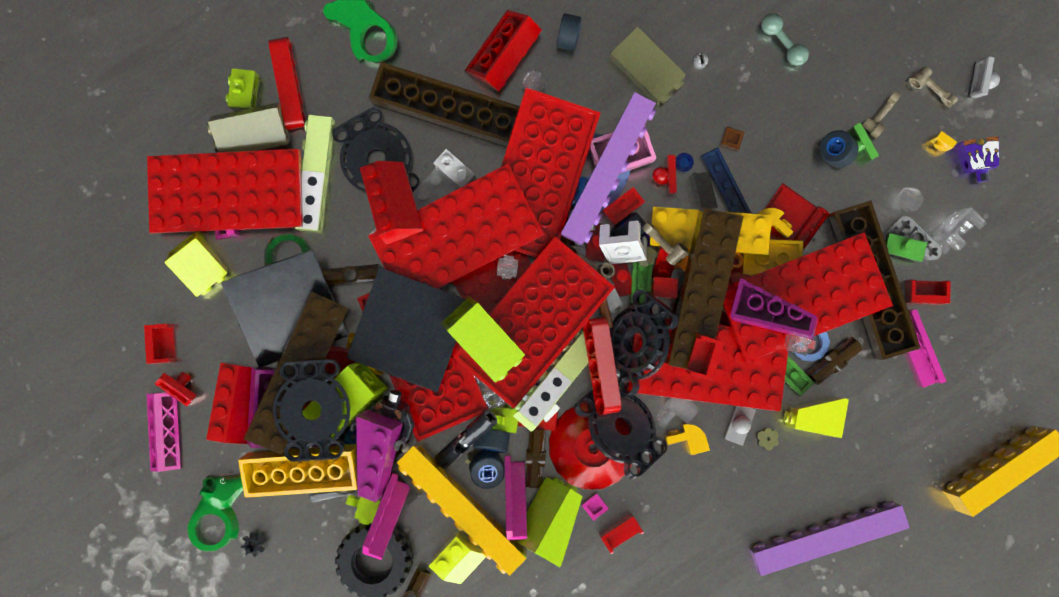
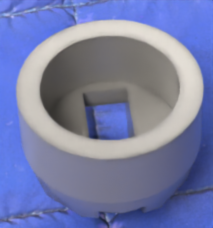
(697, 62)

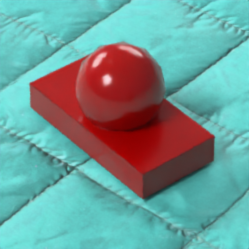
(667, 175)

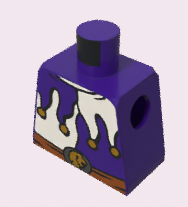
(979, 156)

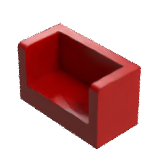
(623, 207)
(664, 288)
(927, 292)
(159, 343)
(705, 357)
(620, 532)

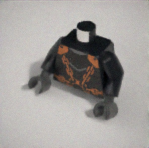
(395, 409)

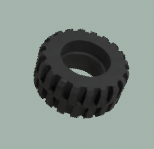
(369, 585)

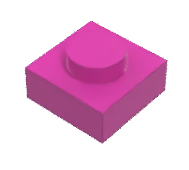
(594, 506)

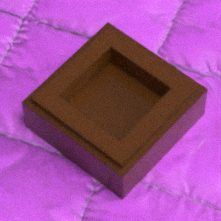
(732, 138)

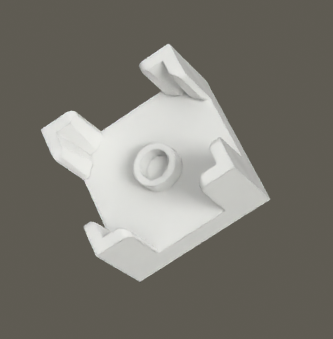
(623, 248)

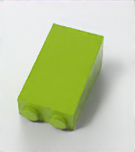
(483, 339)
(361, 387)
(551, 520)

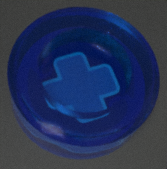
(684, 162)

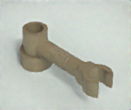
(921, 78)
(874, 125)
(675, 253)
(606, 270)

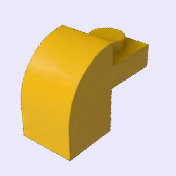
(781, 226)
(692, 435)

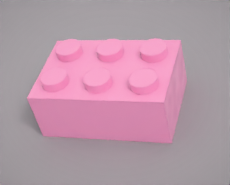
(643, 155)

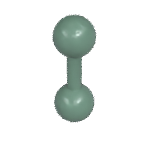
(772, 25)

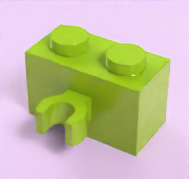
(242, 89)
(505, 418)
(365, 508)

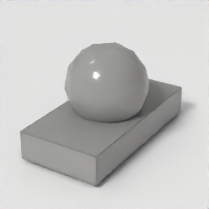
(984, 77)
(739, 424)

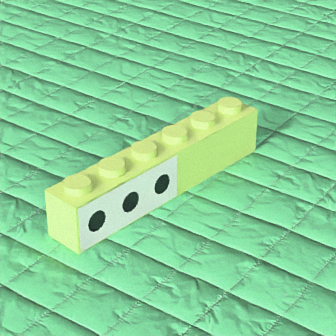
(315, 171)
(553, 384)

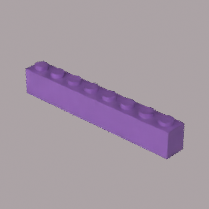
(608, 168)
(829, 538)

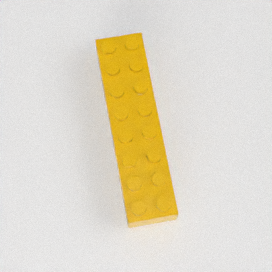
(462, 509)

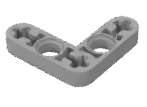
(913, 228)

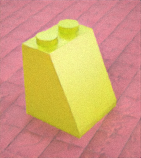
(196, 264)
(819, 416)
(456, 558)

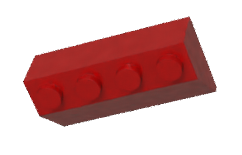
(503, 49)
(391, 200)
(230, 404)

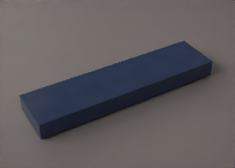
(724, 182)

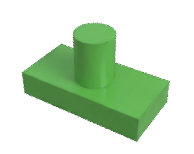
(864, 142)
(905, 247)

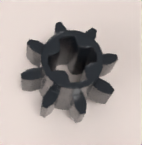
(255, 539)

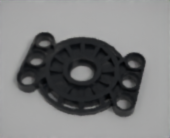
(368, 139)
(643, 321)
(318, 389)
(620, 447)

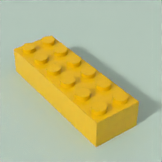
(679, 226)
(1004, 470)
(273, 474)

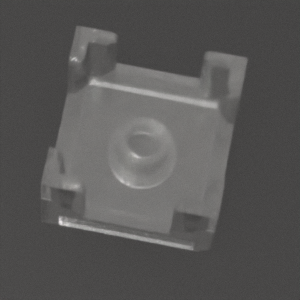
(956, 221)

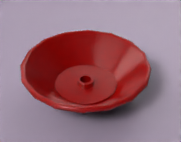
(572, 454)

